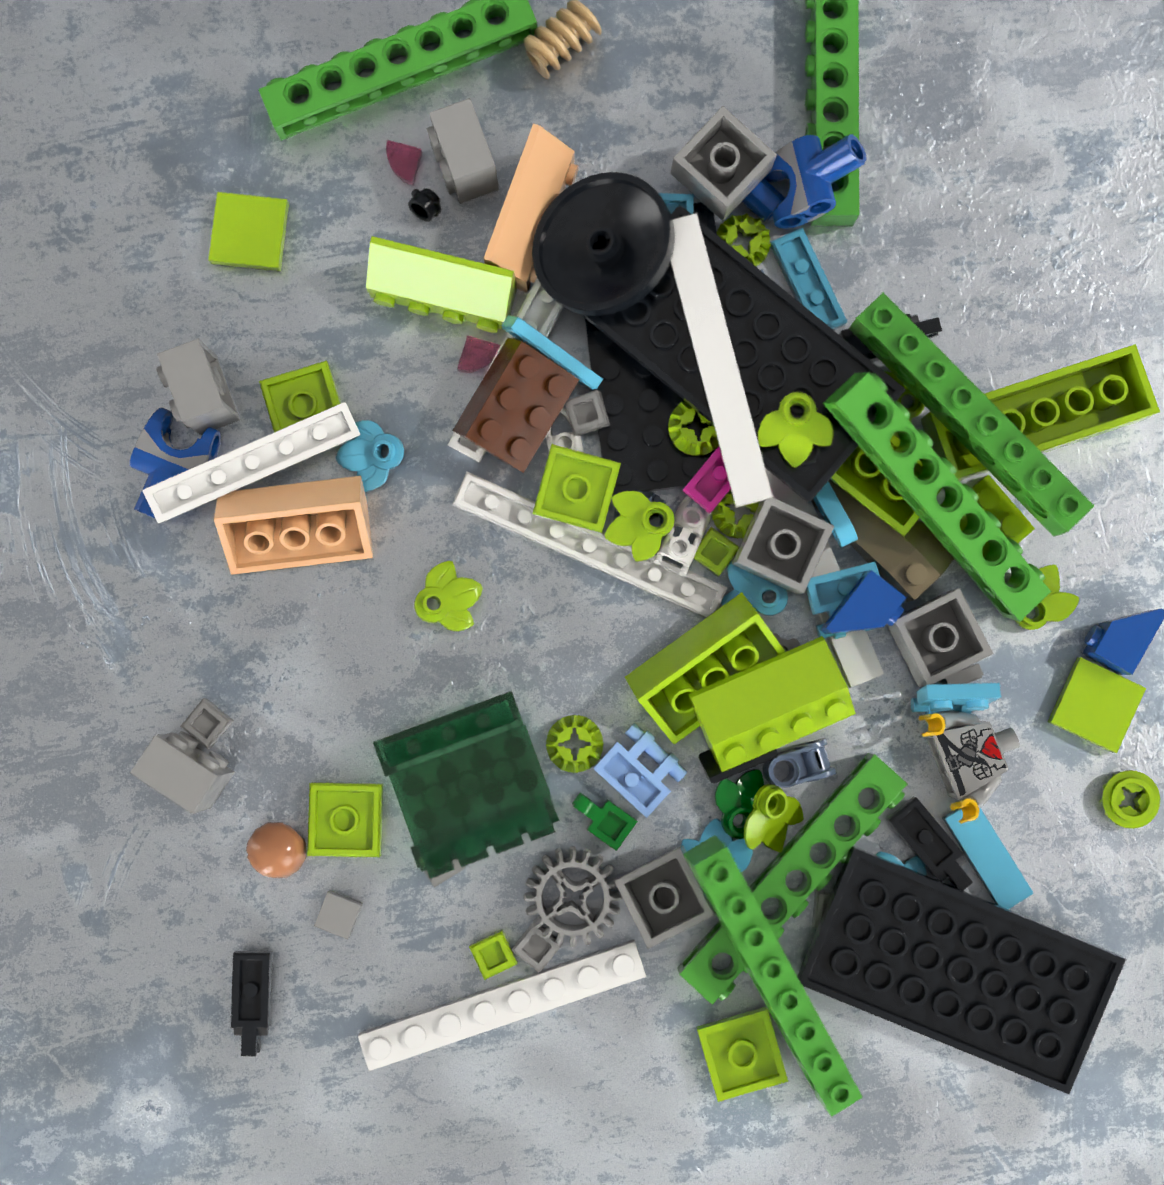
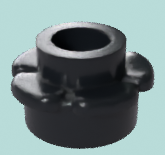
(424, 204)

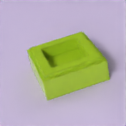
(715, 551)
(493, 954)

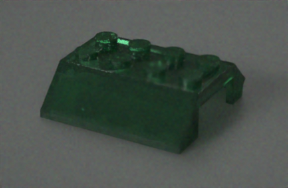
(468, 784)

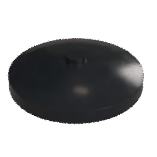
(603, 244)

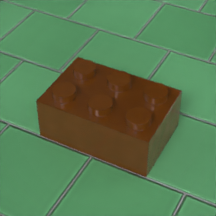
(516, 404)

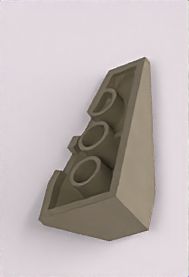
(904, 562)

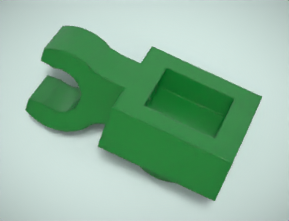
(608, 822)

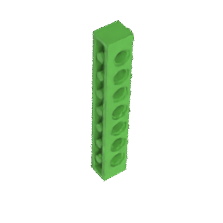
(392, 78)
(840, 100)
(850, 408)
(970, 416)
(869, 773)
(772, 974)

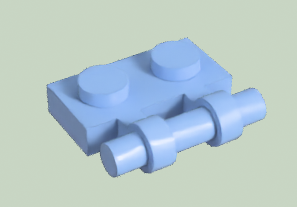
(632, 778)

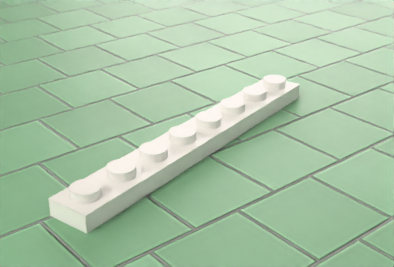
(501, 1005)

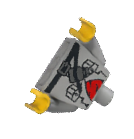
(968, 757)

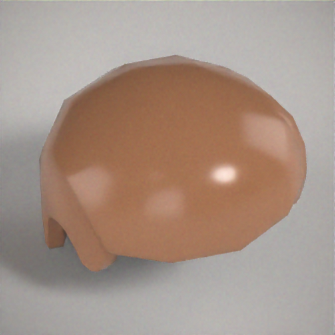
(276, 850)

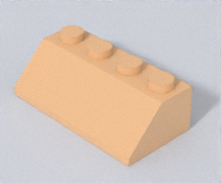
(540, 177)
(294, 525)

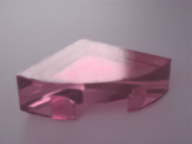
(404, 160)
(476, 354)

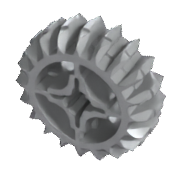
(547, 915)

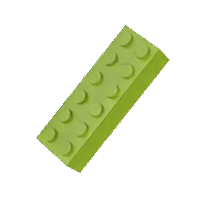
(1061, 406)

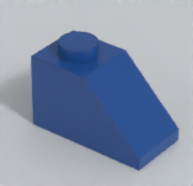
(866, 606)
(1123, 641)

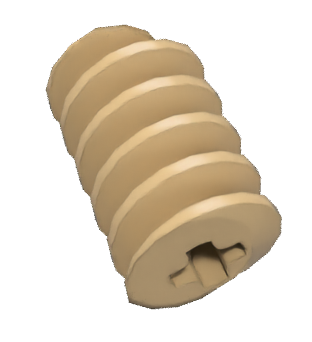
(560, 35)

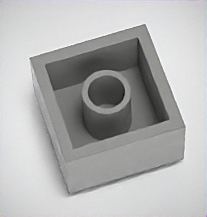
(462, 151)
(723, 163)
(197, 387)
(783, 545)
(939, 638)
(183, 771)
(664, 897)

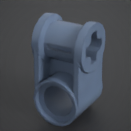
(805, 762)

